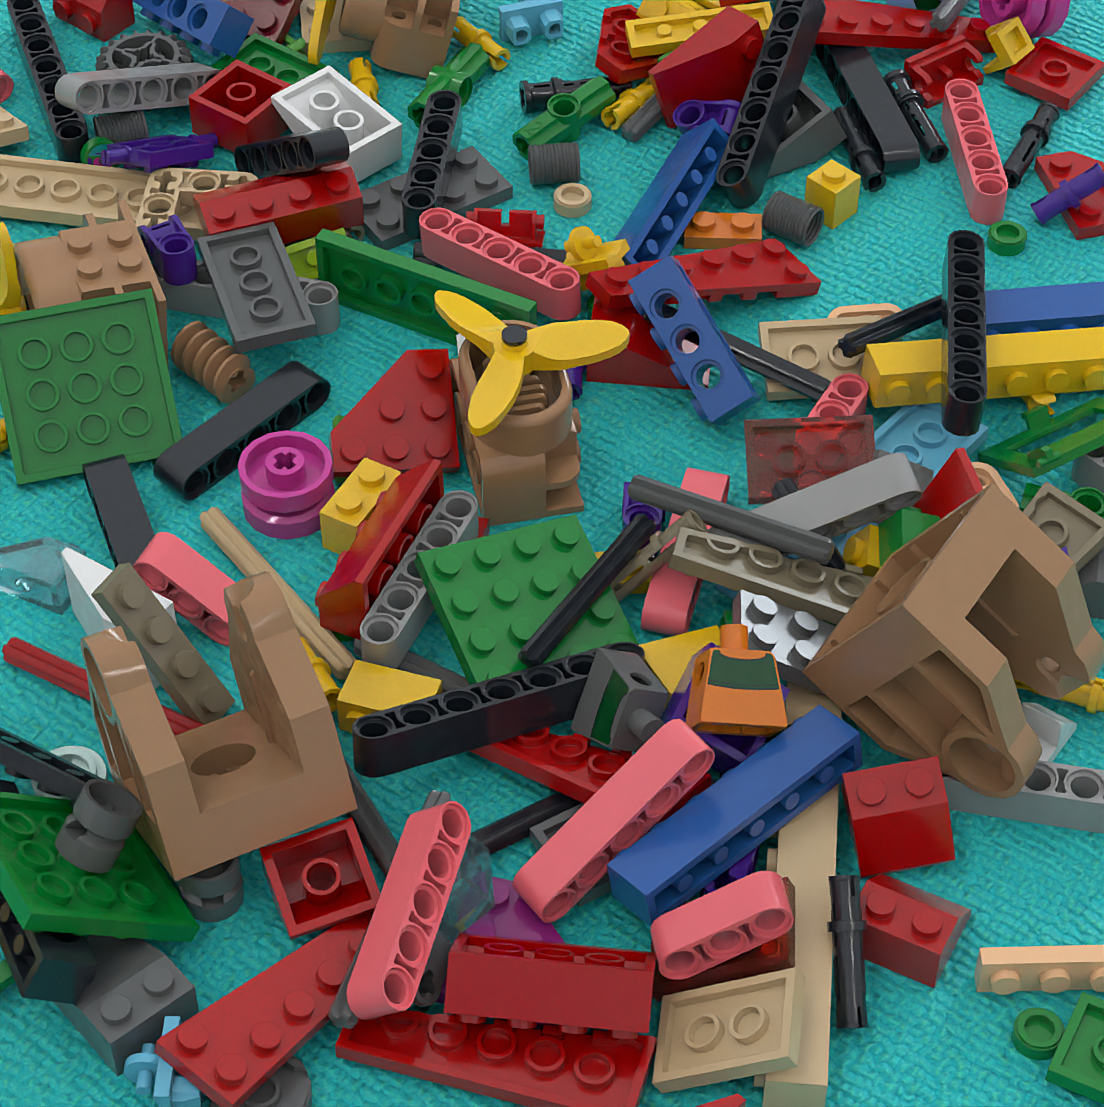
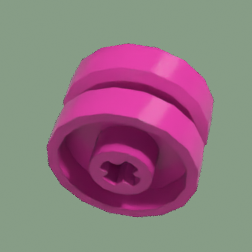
(1037, 16)
(285, 483)

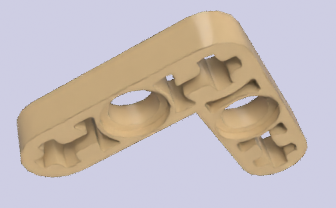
(181, 186)

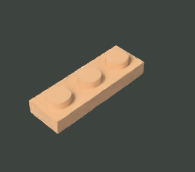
(1040, 969)

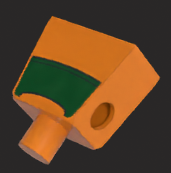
(736, 689)

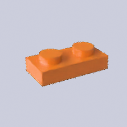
(722, 230)

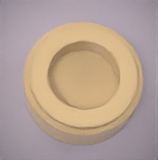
(572, 200)

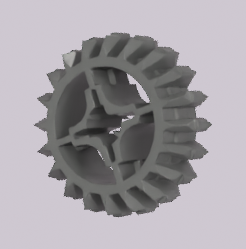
(143, 51)

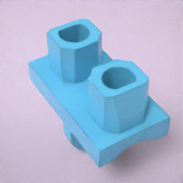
(530, 18)
(170, 1086)

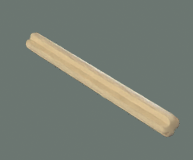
(251, 562)

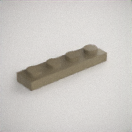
(162, 645)

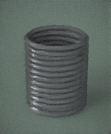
(121, 126)
(554, 163)
(792, 218)

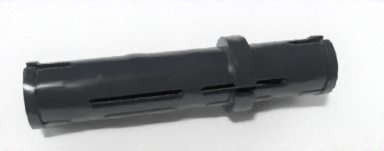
(1034, 136)
(862, 157)
(847, 942)

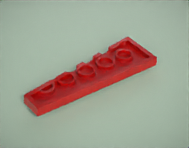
(893, 27)
(718, 272)
(568, 764)
(265, 1021)
(503, 1060)

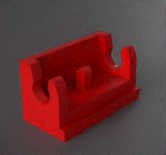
(939, 65)

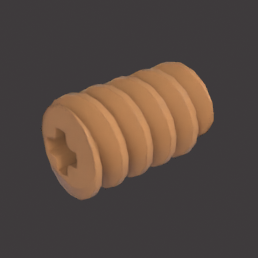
(212, 362)

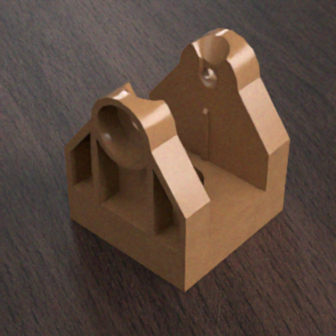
(945, 631)
(239, 776)

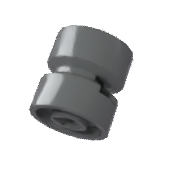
(99, 824)
(214, 892)

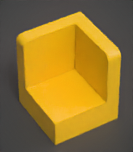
(1009, 43)

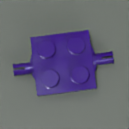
(161, 151)

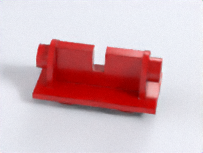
(522, 224)

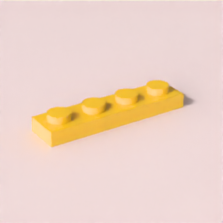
(668, 32)

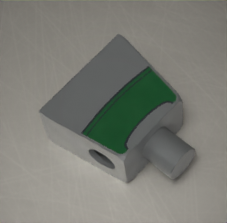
(620, 701)

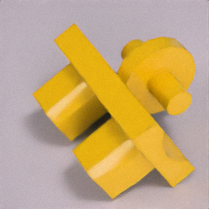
(589, 254)

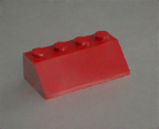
(296, 203)
(378, 548)
(550, 985)

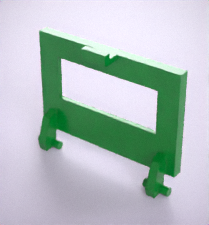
(1054, 455)

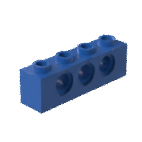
(209, 21)
(734, 389)

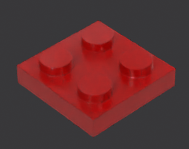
(1055, 73)

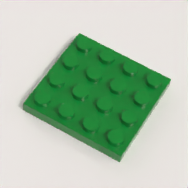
(85, 385)
(506, 585)
(59, 897)

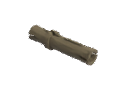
(646, 556)

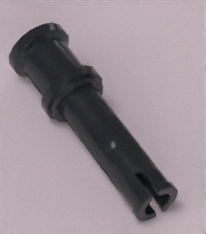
(537, 94)
(931, 143)

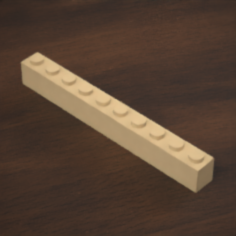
(807, 858)

